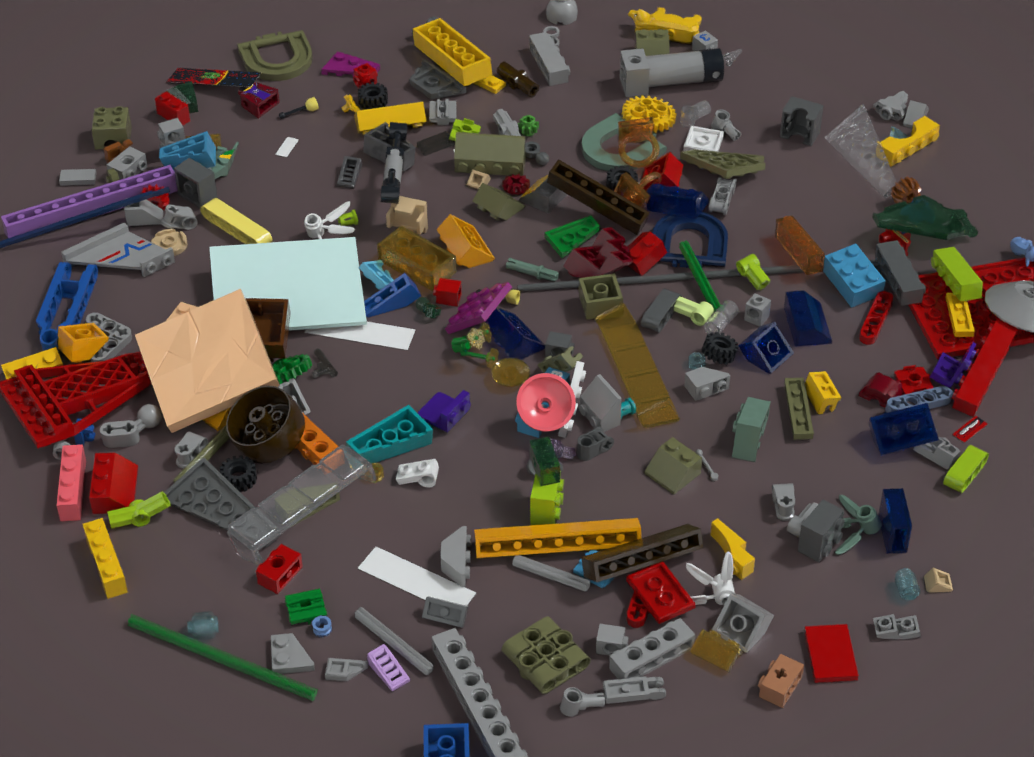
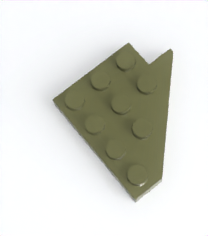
(724, 163)

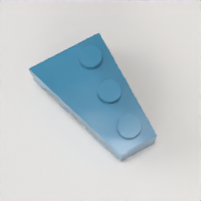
(198, 148)

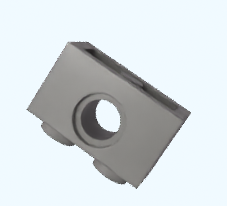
(128, 163)

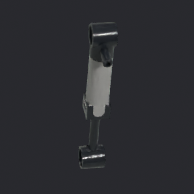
(393, 164)

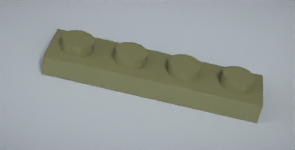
(798, 408)

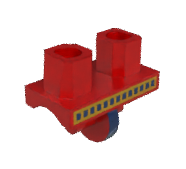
(892, 235)

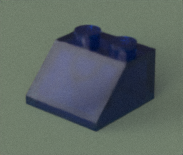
(766, 348)

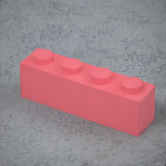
(71, 483)

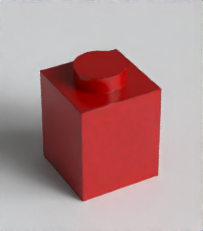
(448, 292)

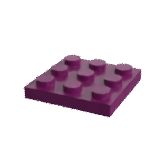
(478, 307)

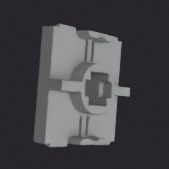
(442, 112)

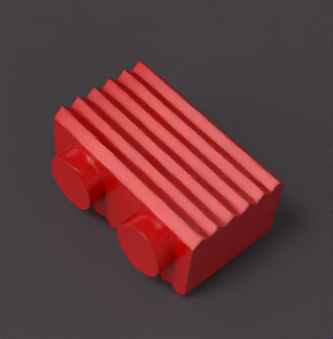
(171, 108)

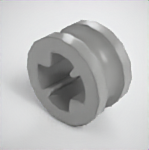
(57, 449)

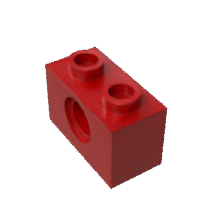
(279, 568)

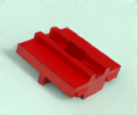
(918, 374)

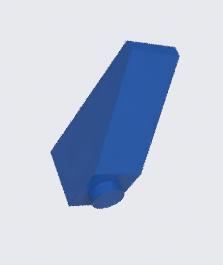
(393, 296)

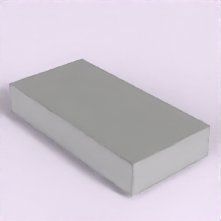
(77, 177)

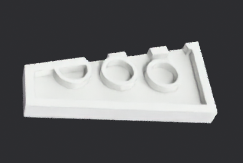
(579, 375)

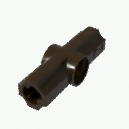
(518, 79)

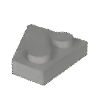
(289, 655)

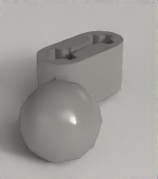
(127, 432)

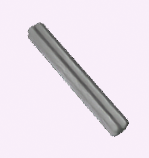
(551, 573)

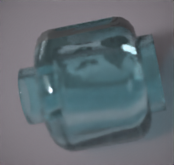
(203, 625)

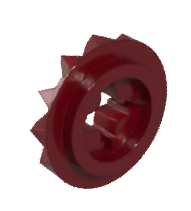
(522, 187)

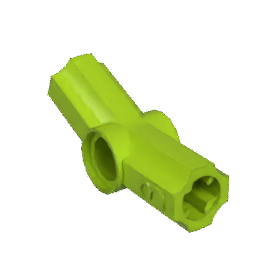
(138, 511)

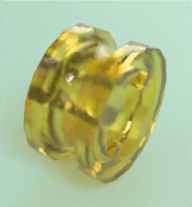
(378, 468)

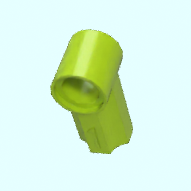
(750, 267)

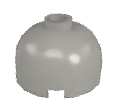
(561, 11)

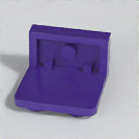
(950, 370)
(444, 410)

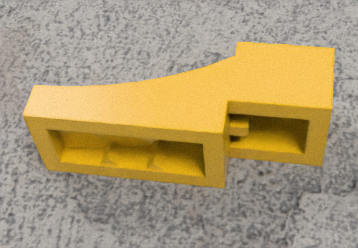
(729, 541)

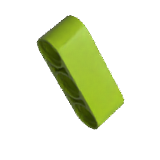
(966, 468)

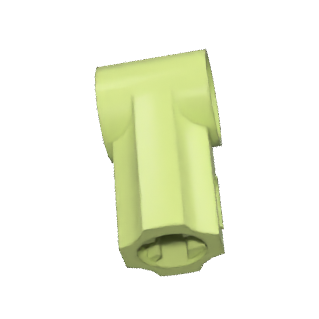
(697, 312)

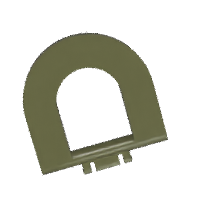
(277, 72)

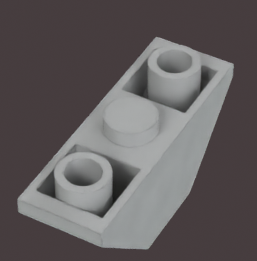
(455, 556)

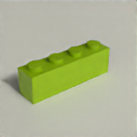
(957, 274)

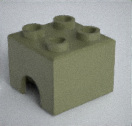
(110, 125)

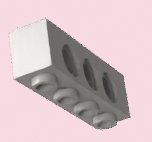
(652, 651)

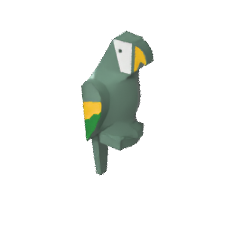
(224, 160)

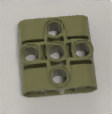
(546, 655)

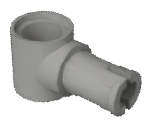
(722, 123)
(575, 700)

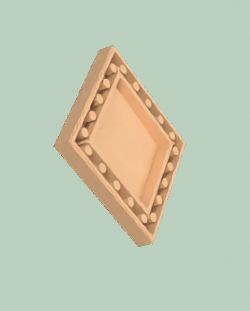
(205, 360)

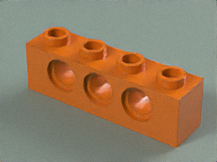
(314, 443)

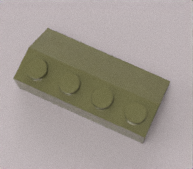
(489, 153)

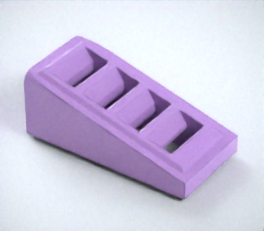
(382, 655)

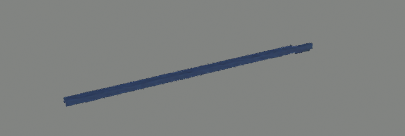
(84, 216)

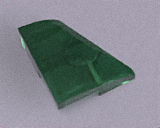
(185, 93)

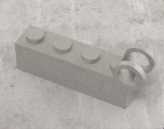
(548, 56)

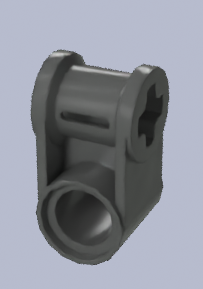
(593, 444)

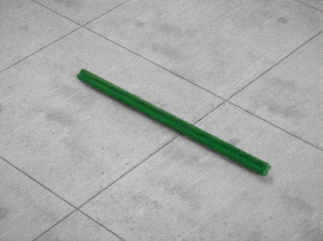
(222, 658)

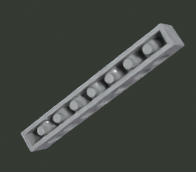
(475, 695)

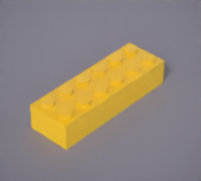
(452, 52)

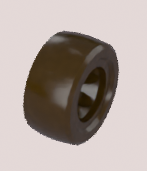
(256, 415)

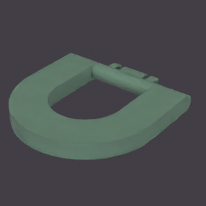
(604, 160)

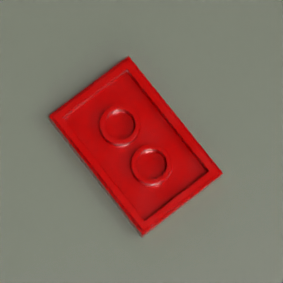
(660, 592)
(831, 653)

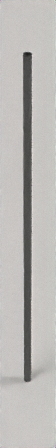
(663, 277)

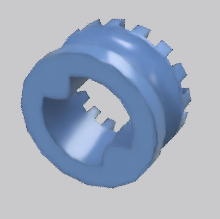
(321, 631)

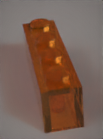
(799, 245)

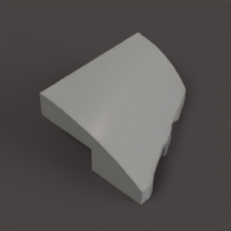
(940, 452)

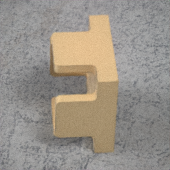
(409, 214)

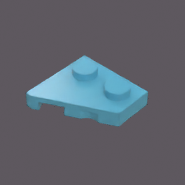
(374, 271)

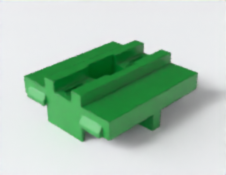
(305, 606)

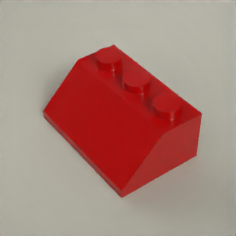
(112, 482)

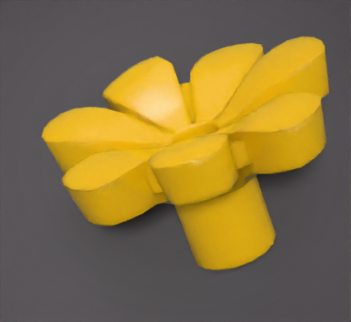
(350, 105)

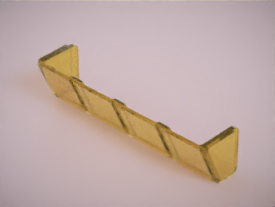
(637, 367)

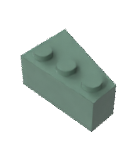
(749, 428)

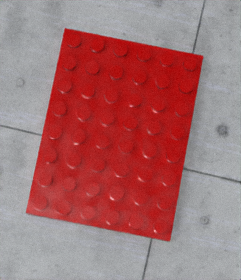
(934, 316)

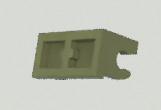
(562, 362)

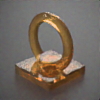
(633, 132)
(634, 191)

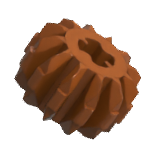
(905, 190)

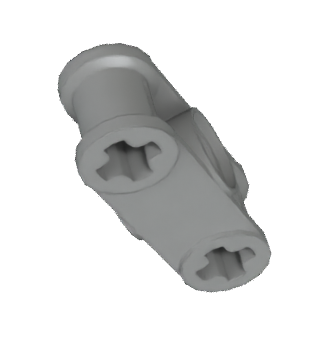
(722, 195)

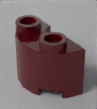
(881, 388)

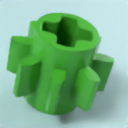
(528, 125)

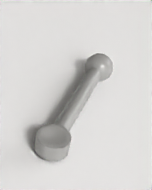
(714, 476)

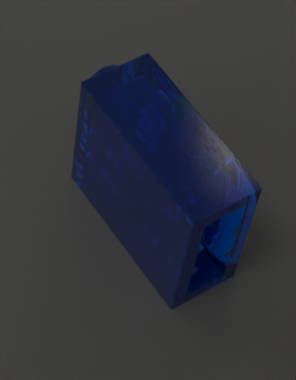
(895, 520)

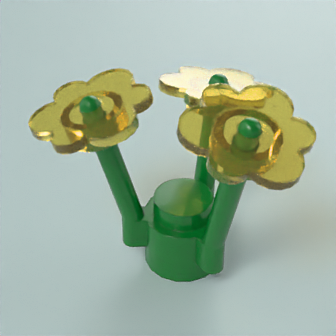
(475, 339)

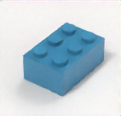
(853, 275)

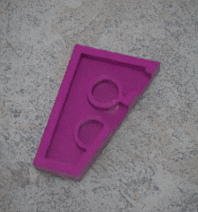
(345, 63)

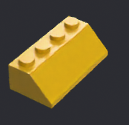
(410, 113)

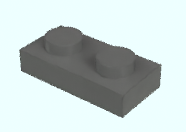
(445, 611)

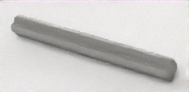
(394, 641)

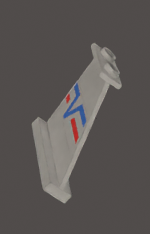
(120, 250)

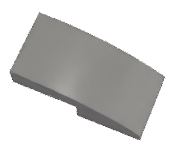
(901, 628)

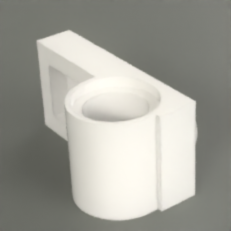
(423, 472)

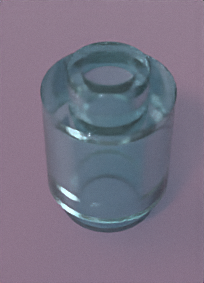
(907, 584)

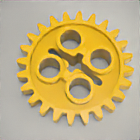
(643, 107)

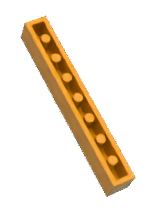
(555, 537)

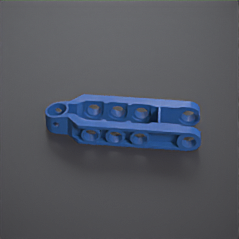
(60, 288)

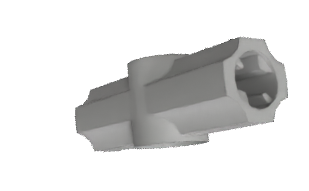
(505, 124)

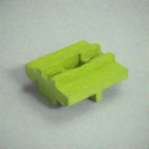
(464, 126)

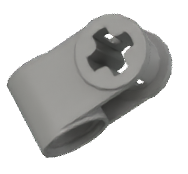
(179, 217)
(189, 448)
(784, 500)

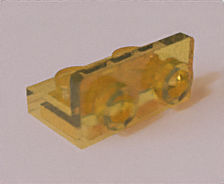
(716, 650)

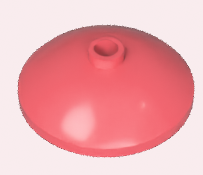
(548, 389)

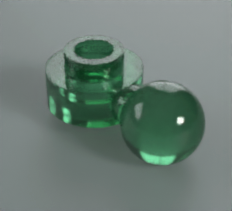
(430, 310)

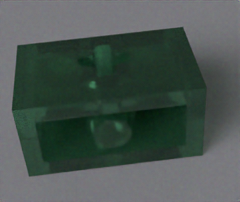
(544, 461)

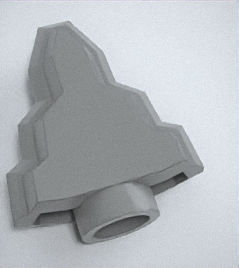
(892, 107)

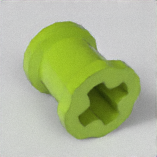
(354, 219)

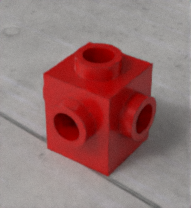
(364, 74)

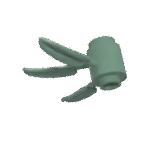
(867, 518)

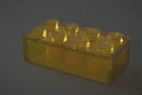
(416, 257)

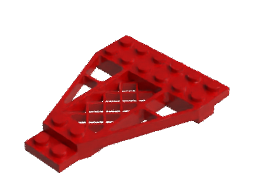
(47, 416)

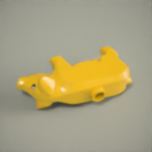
(678, 28)

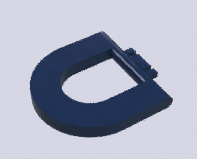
(705, 223)

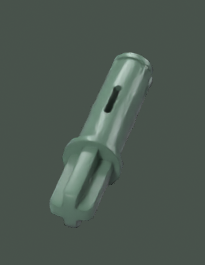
(534, 270)

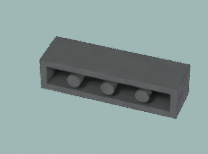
(899, 273)

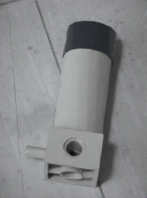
(642, 71)

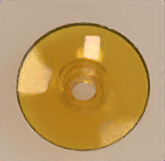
(510, 372)

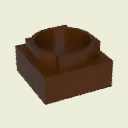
(272, 322)

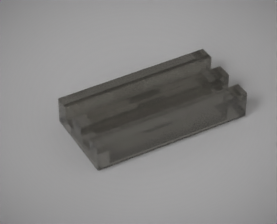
(435, 143)

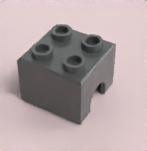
(802, 119)

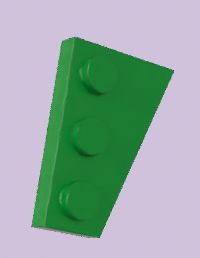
(572, 235)

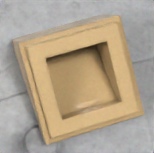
(477, 178)
(938, 581)

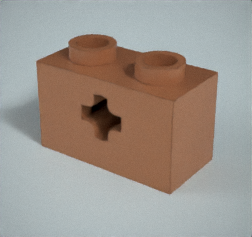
(781, 680)

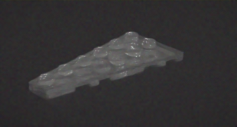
(861, 147)

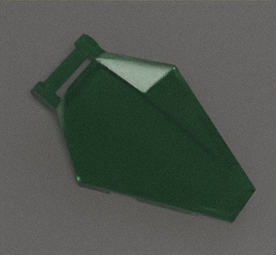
(925, 218)

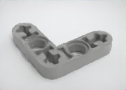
(113, 334)

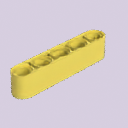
(234, 223)

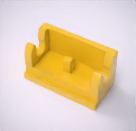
(821, 391)

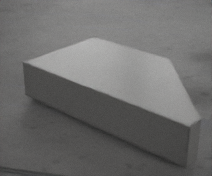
(344, 669)

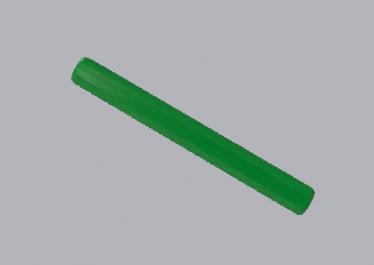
(699, 274)

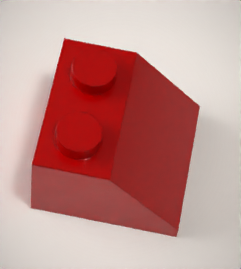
(668, 167)
(645, 252)

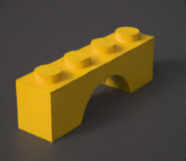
(923, 133)
(105, 558)

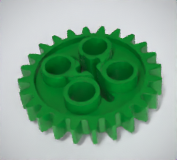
(291, 367)

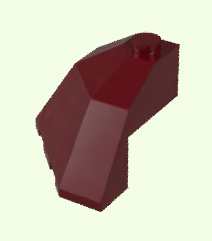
(602, 258)

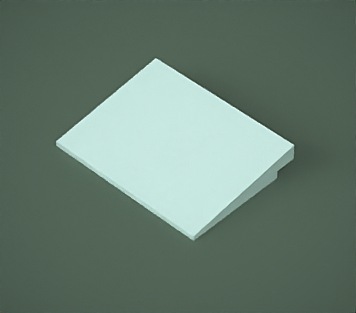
(314, 275)

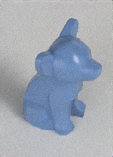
(1024, 247)

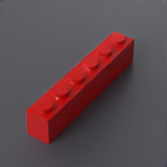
(984, 368)

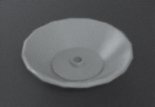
(1013, 303)

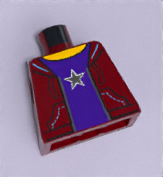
(258, 98)

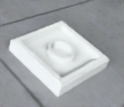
(703, 139)

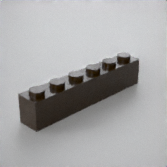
(597, 197)
(642, 552)

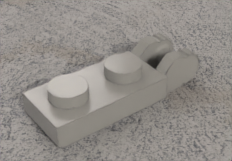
(633, 689)

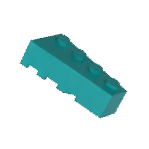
(392, 436)

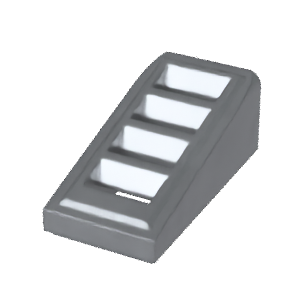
(349, 162)

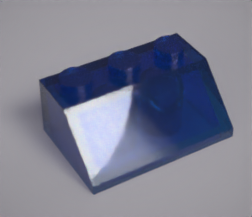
(676, 201)
(806, 319)
(513, 334)
(903, 429)

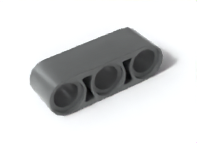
(660, 310)

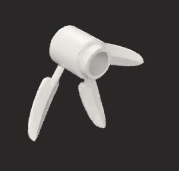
(315, 227)
(721, 583)

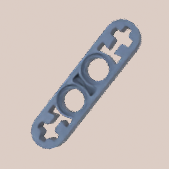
(940, 397)

